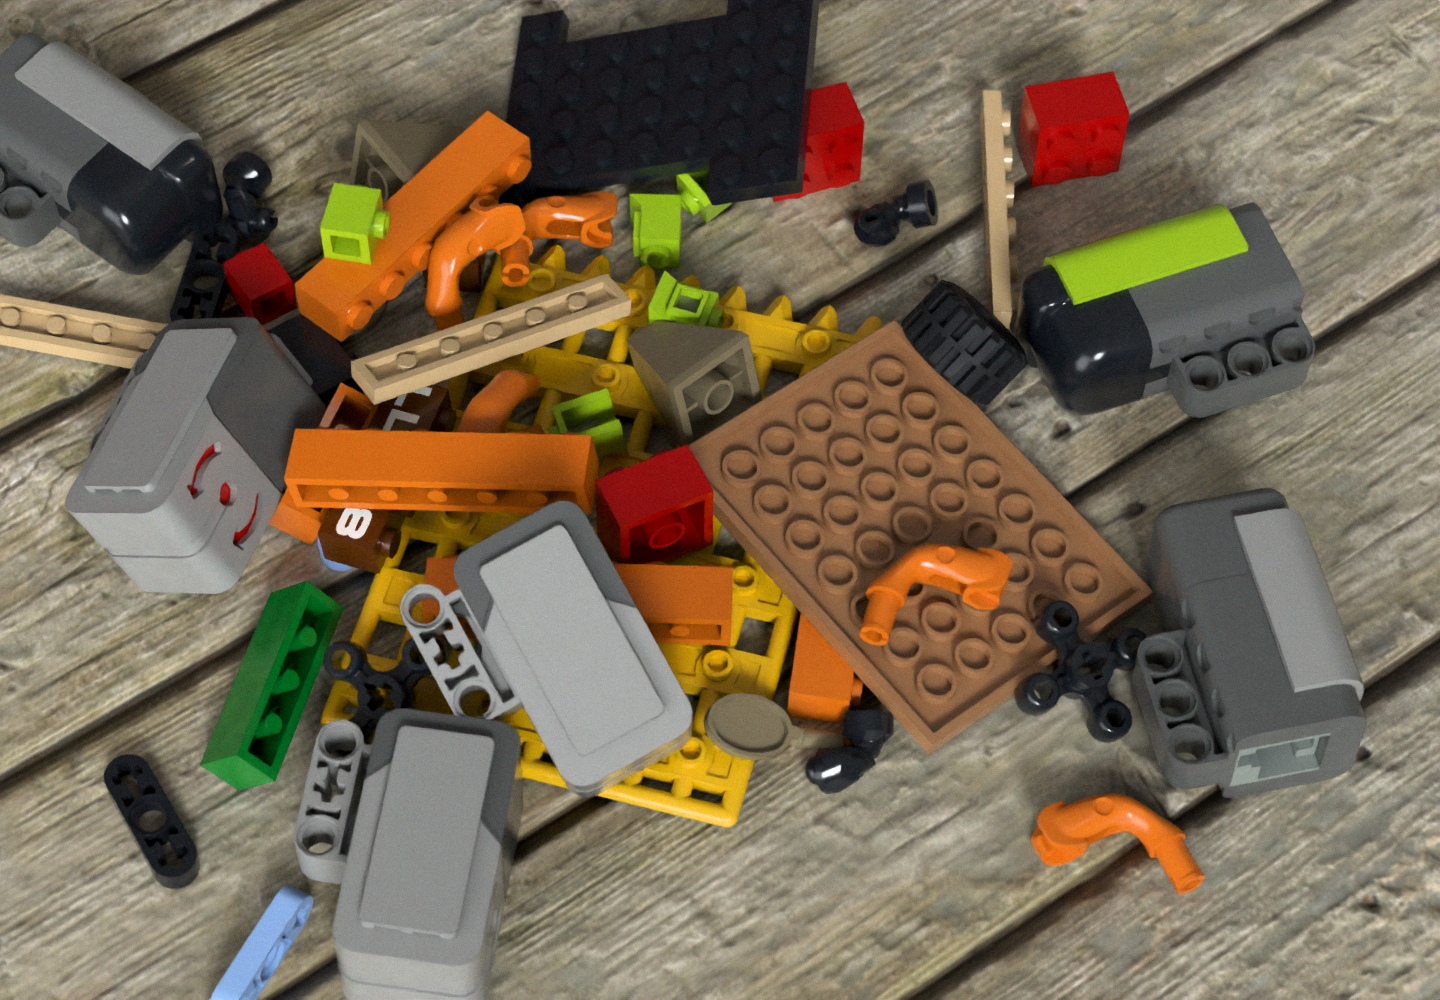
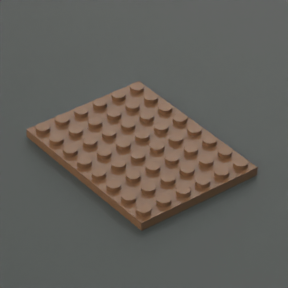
(892, 457)

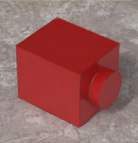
(260, 284)

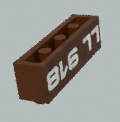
(371, 535)

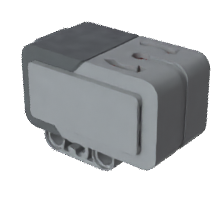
(195, 454)
(561, 646)
(421, 854)

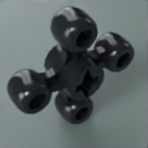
(1076, 654)
(366, 680)

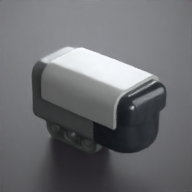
(96, 160)

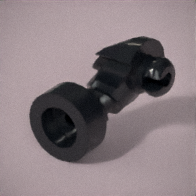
(246, 180)
(881, 221)
(842, 766)

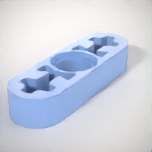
(265, 946)

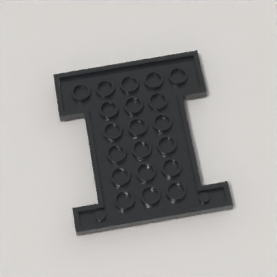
(668, 102)

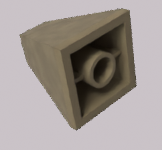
(394, 152)
(695, 375)

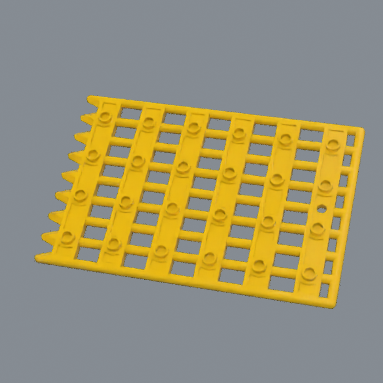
(699, 669)

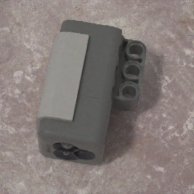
(1246, 650)

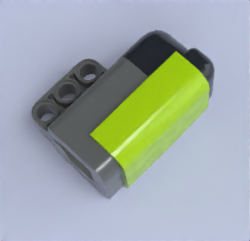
(1167, 313)

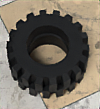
(964, 342)

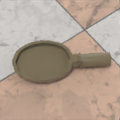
(759, 728)

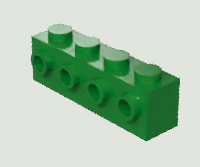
(272, 686)

